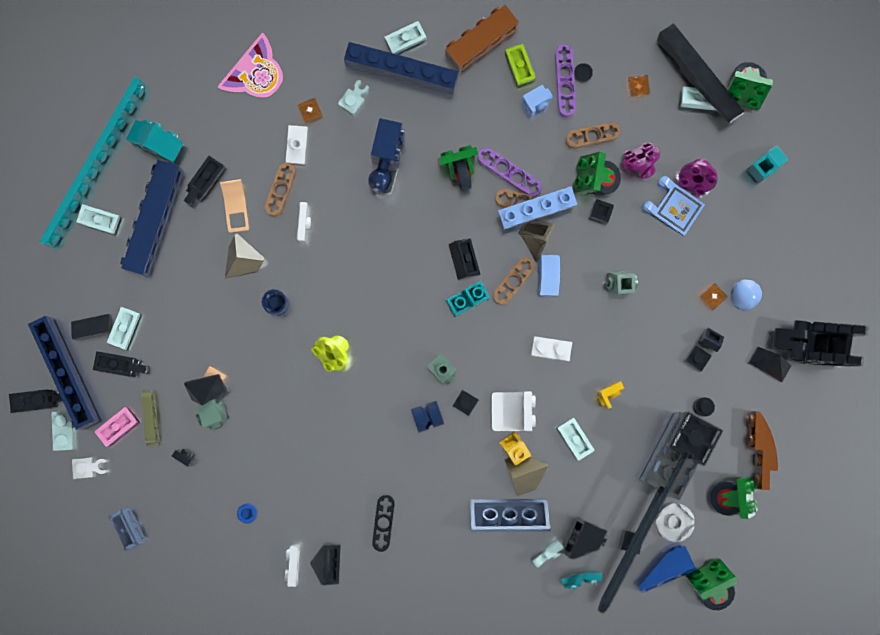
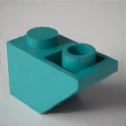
(767, 164)

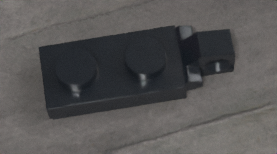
(203, 180)
(118, 364)
(33, 400)

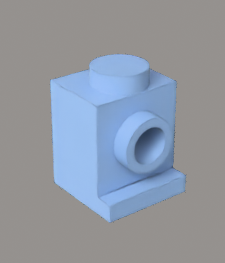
(536, 99)

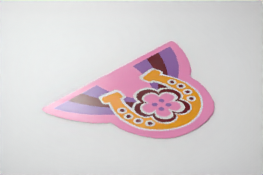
(255, 71)

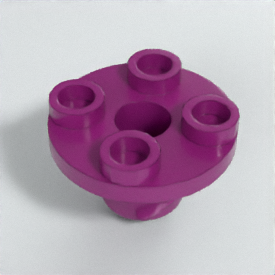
(642, 160)
(698, 176)

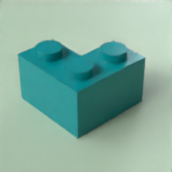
(153, 138)

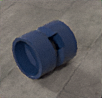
(275, 302)
(427, 416)

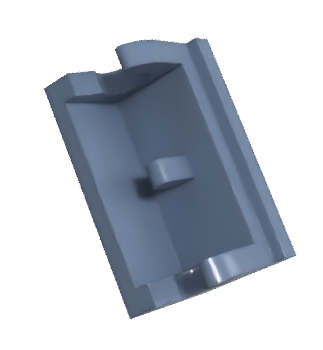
(127, 528)

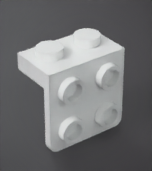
(513, 411)

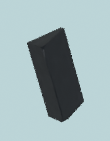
(464, 259)
(91, 327)

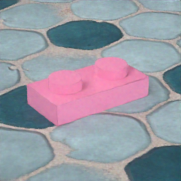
(116, 427)

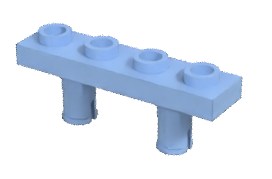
(537, 208)

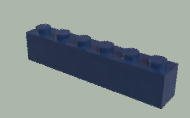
(401, 68)
(152, 218)
(63, 372)

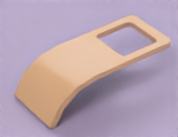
(234, 202)

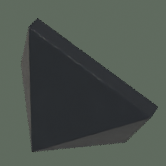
(770, 363)
(205, 388)
(327, 564)

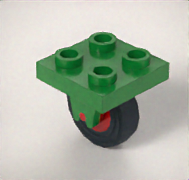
(750, 85)
(462, 171)
(596, 175)
(731, 498)
(714, 584)

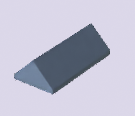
(509, 515)

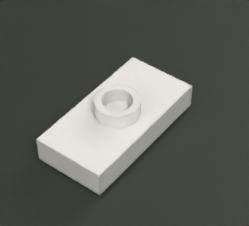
(296, 145)
(304, 222)

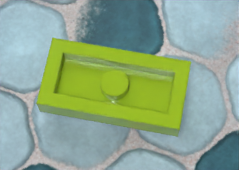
(520, 64)

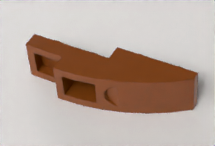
(763, 441)

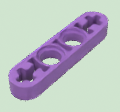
(565, 80)
(511, 169)

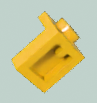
(612, 391)
(515, 448)

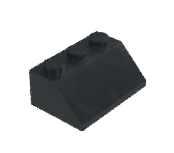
(584, 539)

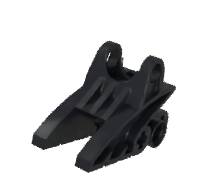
(820, 343)

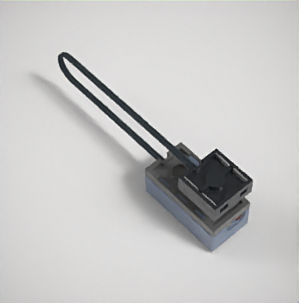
(670, 469)

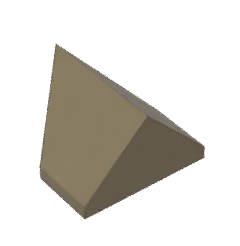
(535, 235)
(242, 258)
(526, 475)

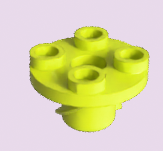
(331, 352)

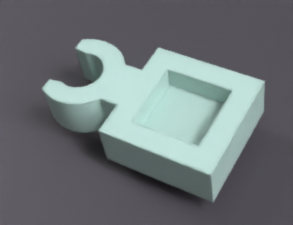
(352, 99)
(551, 551)

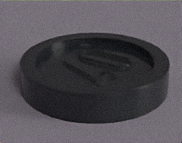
(583, 72)

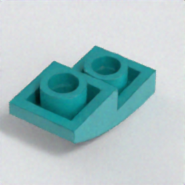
(467, 298)
(574, 579)

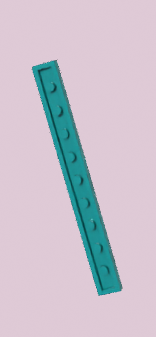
(89, 168)

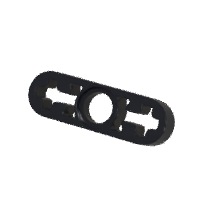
(377, 536)

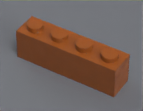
(481, 38)

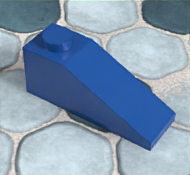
(671, 567)

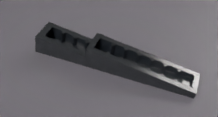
(699, 73)

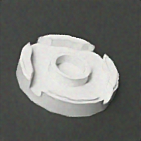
(675, 522)

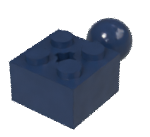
(385, 153)

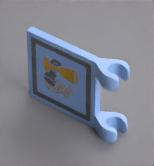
(677, 208)

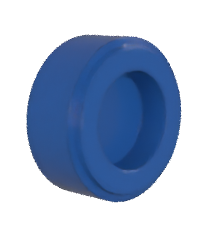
(247, 513)

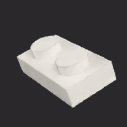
(551, 348)
(291, 574)

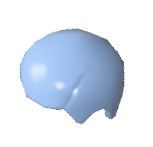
(746, 295)

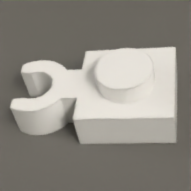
(85, 467)

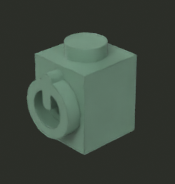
(622, 282)
(442, 369)
(211, 414)

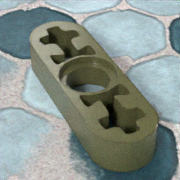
(149, 418)

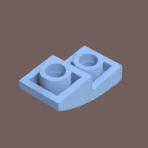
(549, 274)

